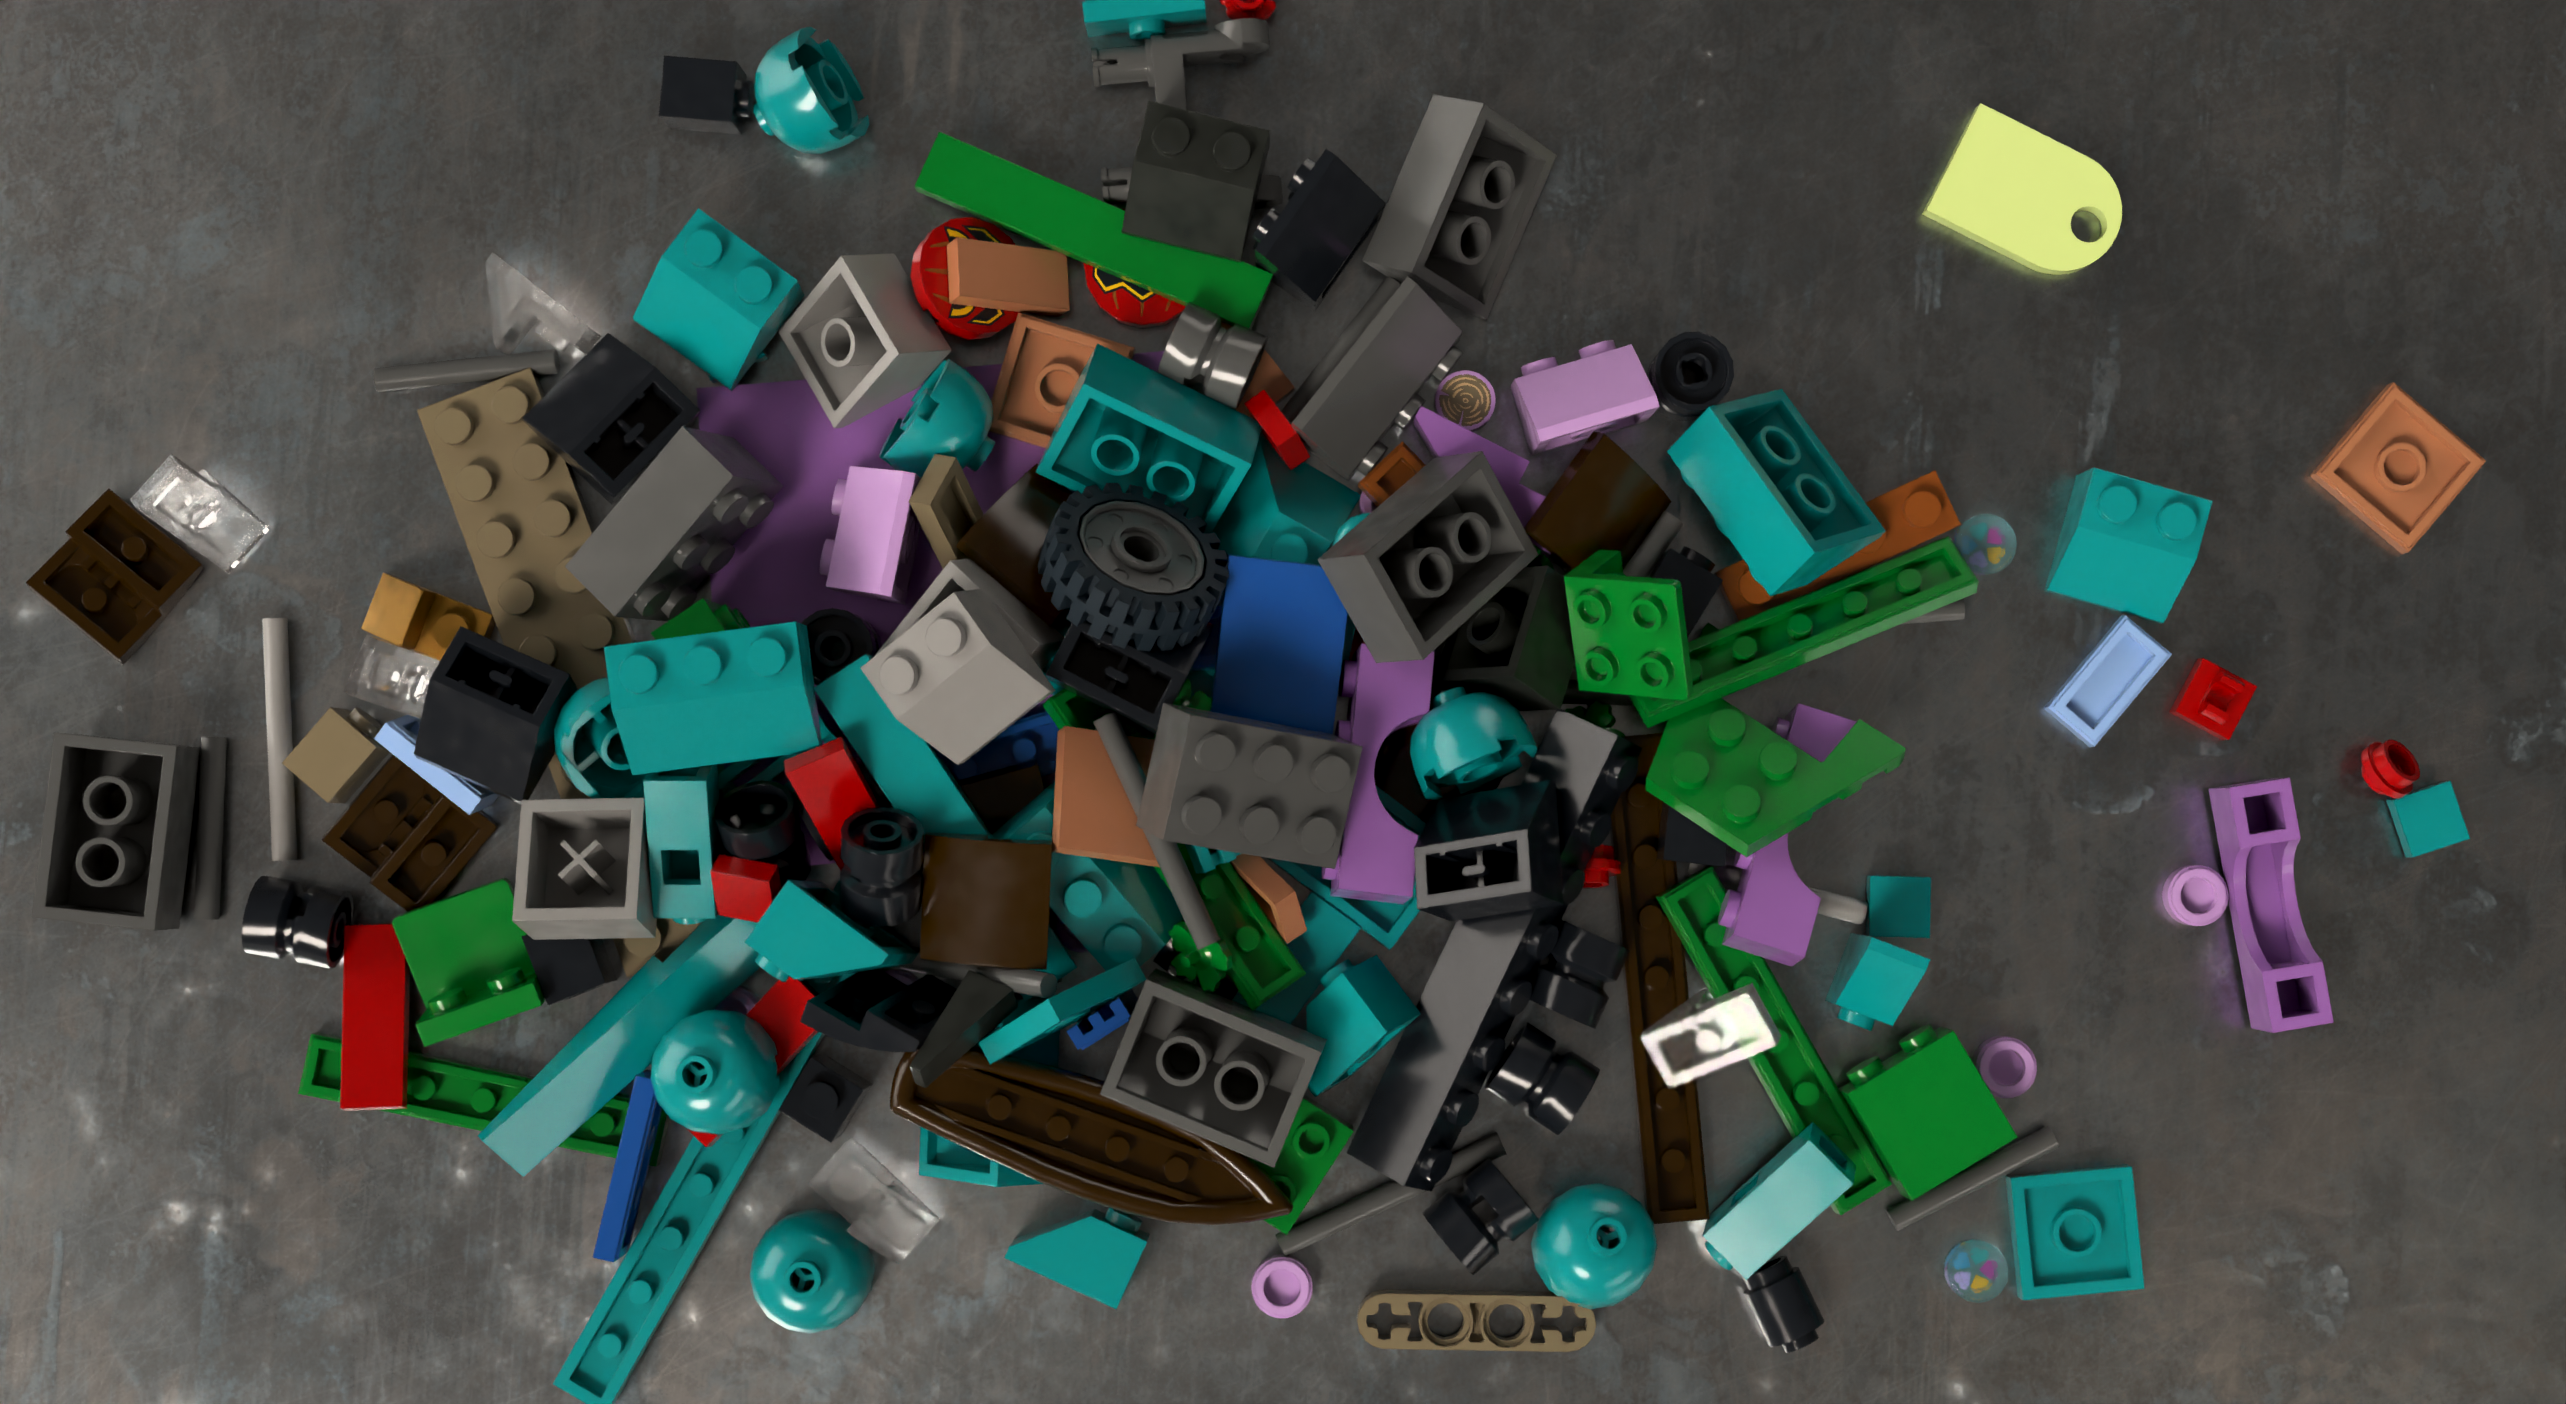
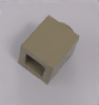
(338, 754)

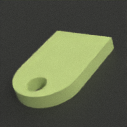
(2021, 192)

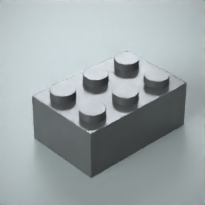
(675, 526)
(1428, 557)
(1248, 786)
(116, 832)

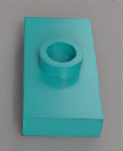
(1140, 17)

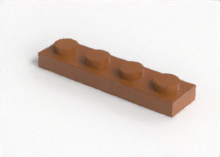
(1907, 514)

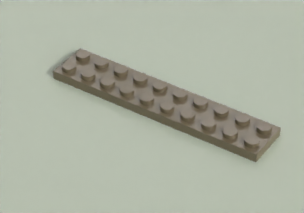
(521, 529)

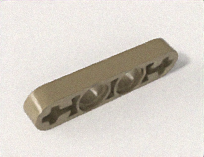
(1475, 1328)

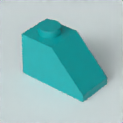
(1874, 981)
(1358, 1018)
(1086, 1253)

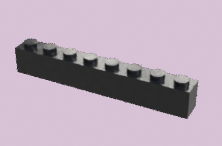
(1489, 972)

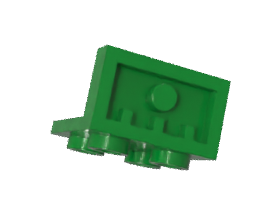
(1627, 631)
(468, 961)

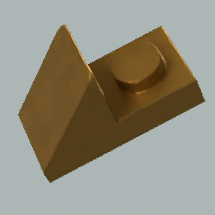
(420, 617)

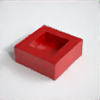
(1277, 430)
(744, 887)

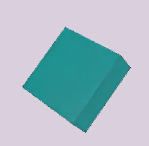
(2428, 819)
(1898, 906)

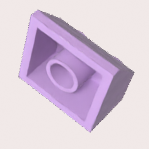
(1591, 394)
(873, 535)

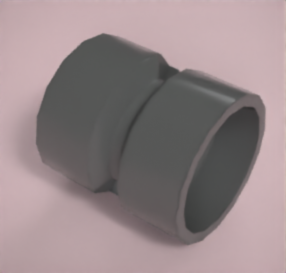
(1212, 355)

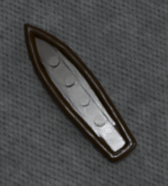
(1075, 1140)

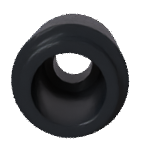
(1783, 1305)

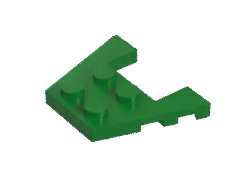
(1752, 782)

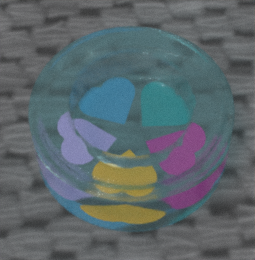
(1986, 543)
(1975, 1270)

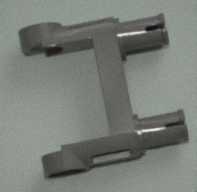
(1162, 65)

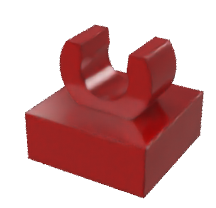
(2213, 699)

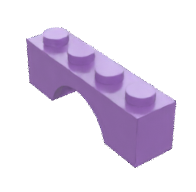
(1375, 849)
(2257, 852)
(1772, 906)

